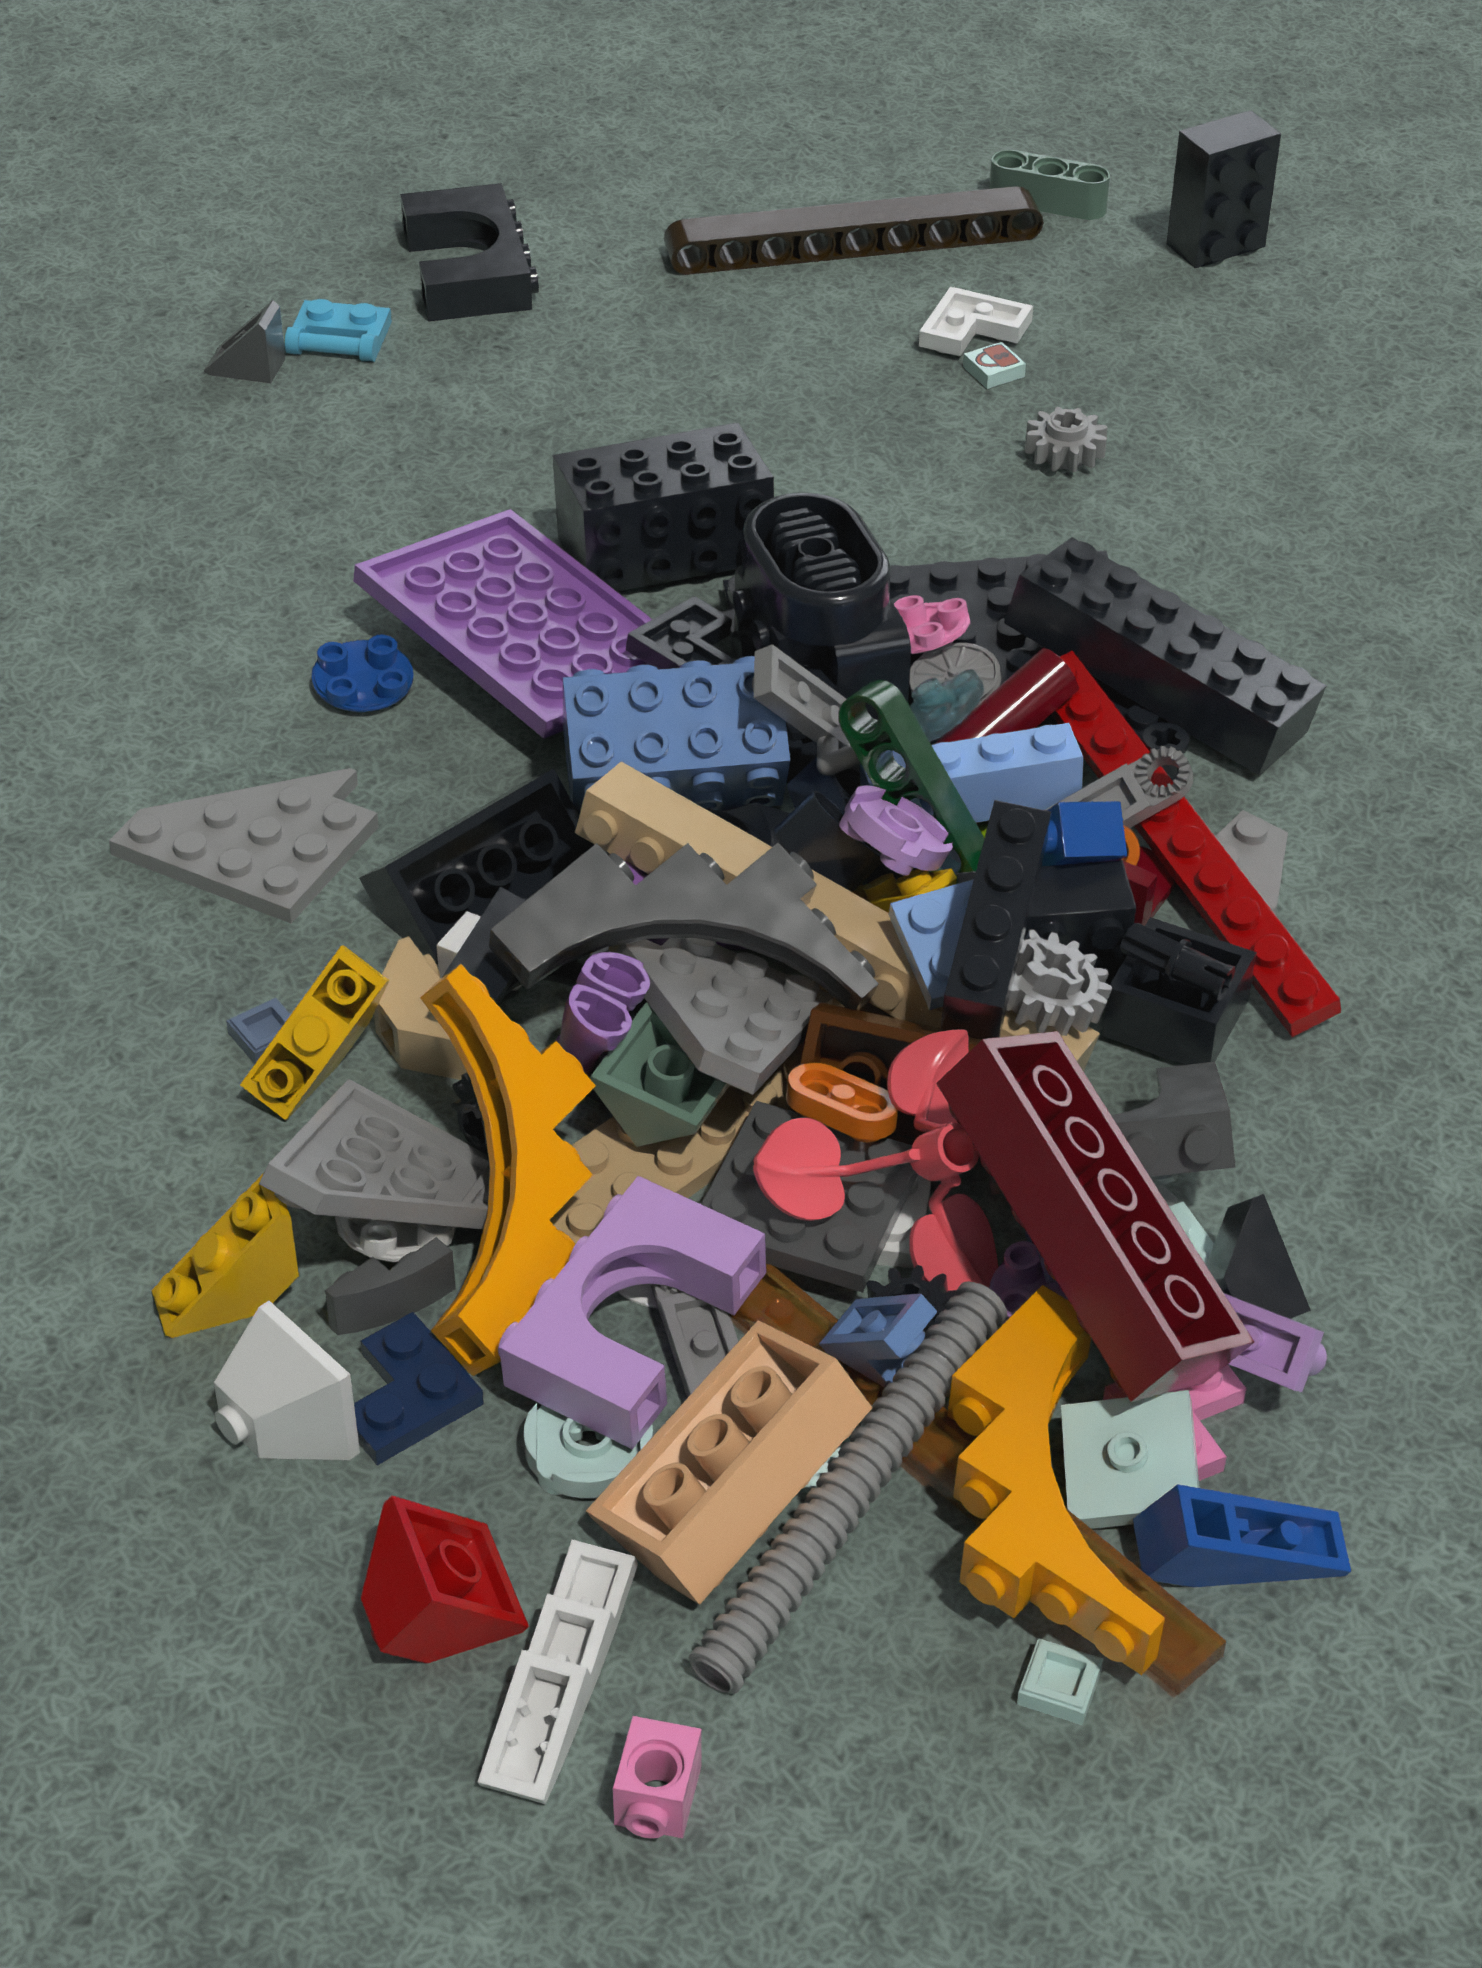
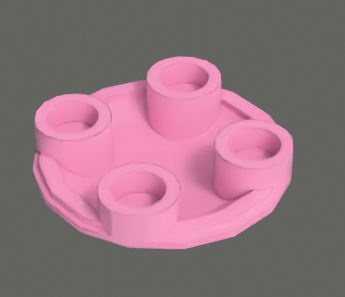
(933, 623)

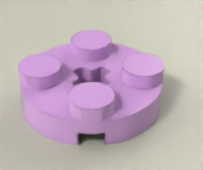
(901, 832)

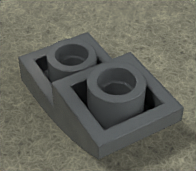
(379, 1296)

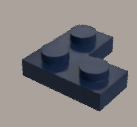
(422, 1389)

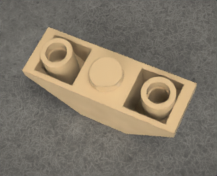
(406, 1022)

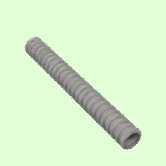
(845, 1490)

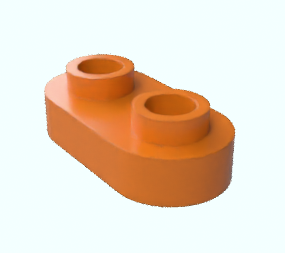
(841, 1101)

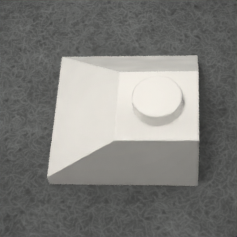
(285, 1394)

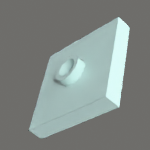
(1126, 1455)

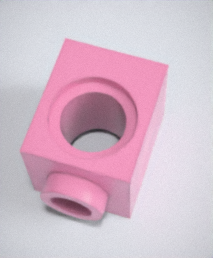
(657, 1753)

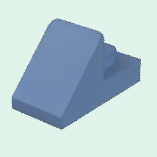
(879, 1334)

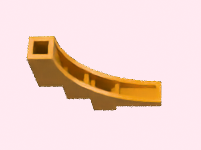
(531, 1167)
(1006, 1476)

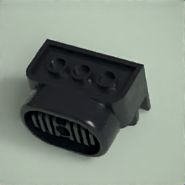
(818, 594)

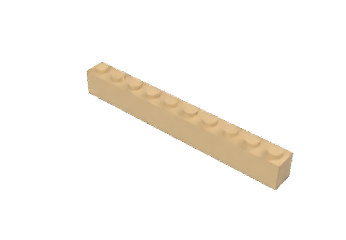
(651, 822)

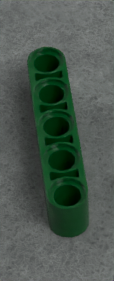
(924, 773)

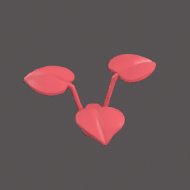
(802, 1168)

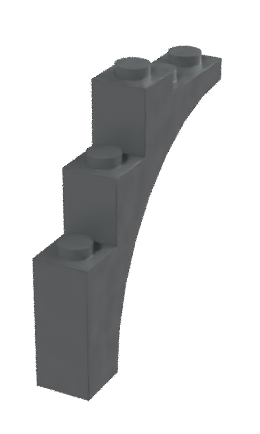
(685, 897)

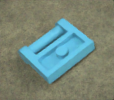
(339, 329)

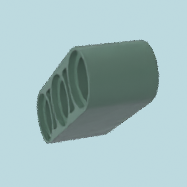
(1055, 183)

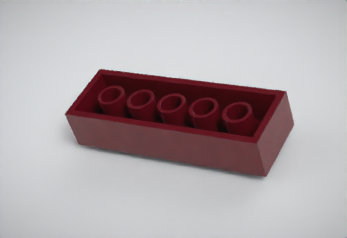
(1094, 1214)

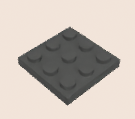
(831, 1249)

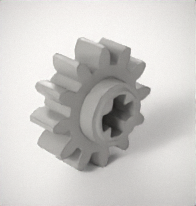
(1066, 439)

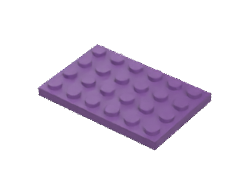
(507, 611)

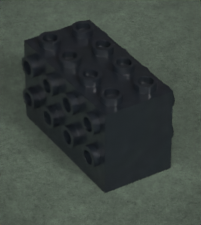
(660, 505)

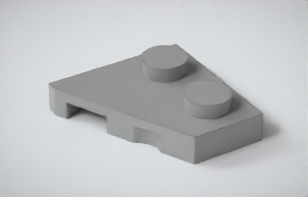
(1258, 852)

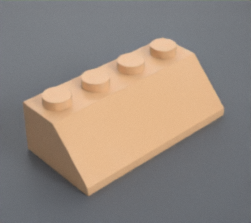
(730, 1459)

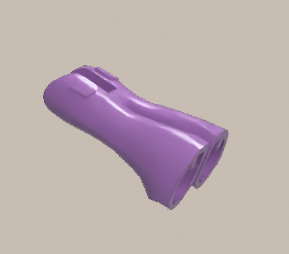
(599, 1006)

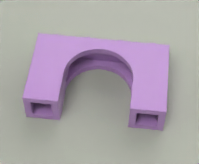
(643, 1239)

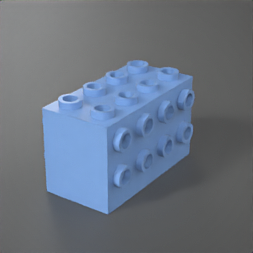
(680, 727)

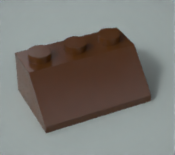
(864, 1047)

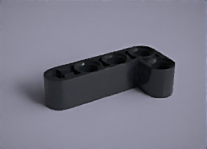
(815, 831)

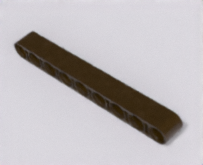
(836, 222)

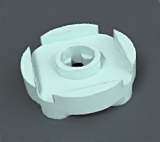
(568, 1466)

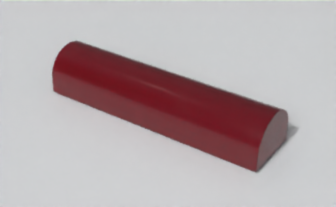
(1021, 700)

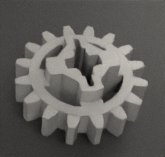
(1057, 985)

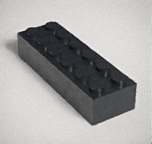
(1165, 654)

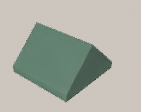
(654, 1084)

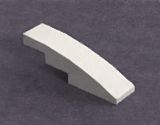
(558, 1672)

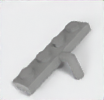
(804, 704)

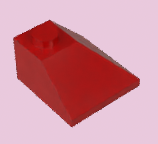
(436, 1584)

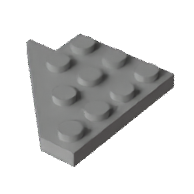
(254, 844)
(726, 1006)
(380, 1164)

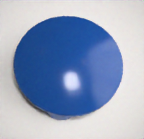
(362, 674)

